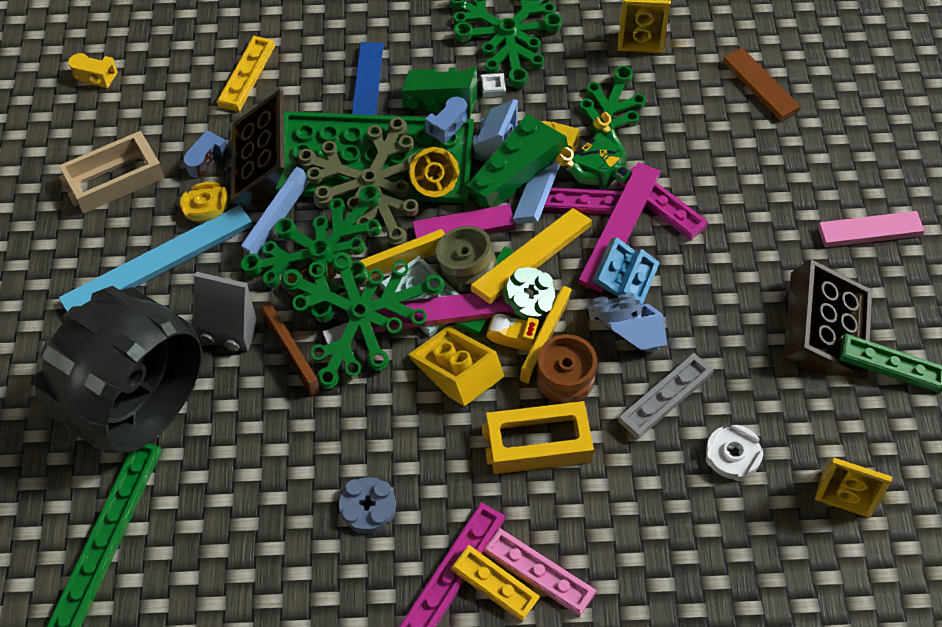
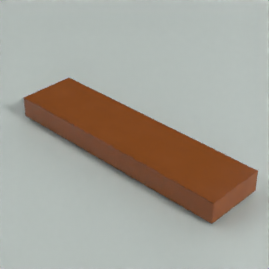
(761, 84)
(290, 349)

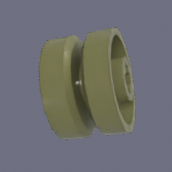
(465, 256)

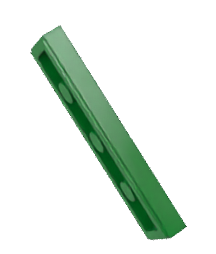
(891, 363)

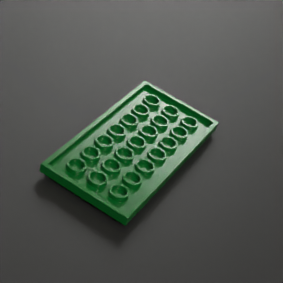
(356, 151)

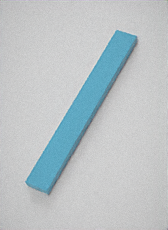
(164, 256)

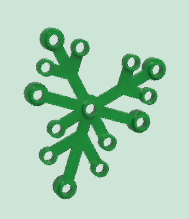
(509, 30)
(321, 249)
(389, 300)

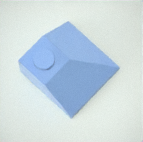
(643, 330)

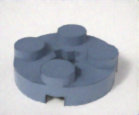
(614, 309)
(378, 515)

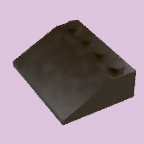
(258, 153)
(820, 313)

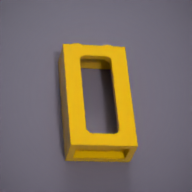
(538, 455)

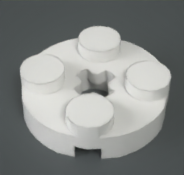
(729, 466)

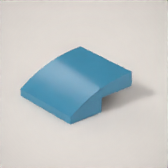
(626, 270)

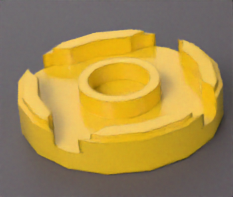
(204, 201)

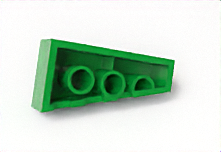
(516, 161)

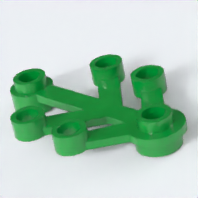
(622, 78)

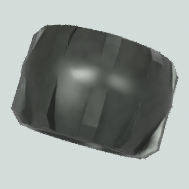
(118, 369)

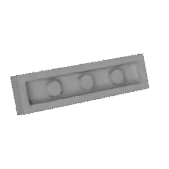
(665, 396)

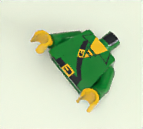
(599, 160)

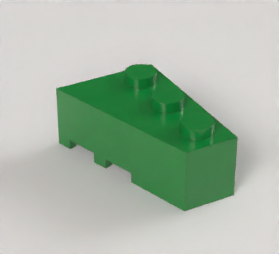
(431, 89)

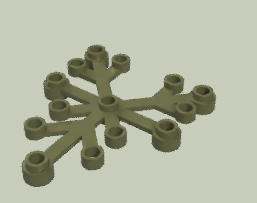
(360, 178)

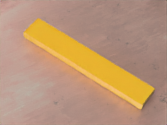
(532, 253)

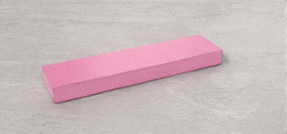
(870, 229)
(539, 572)

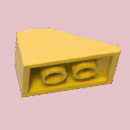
(643, 25)
(458, 364)
(851, 487)

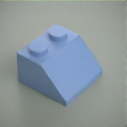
(495, 129)

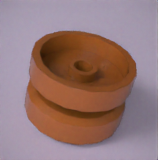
(566, 368)

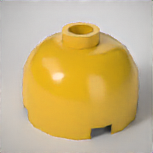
(433, 171)

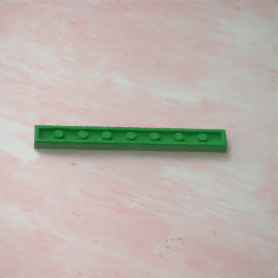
(105, 538)

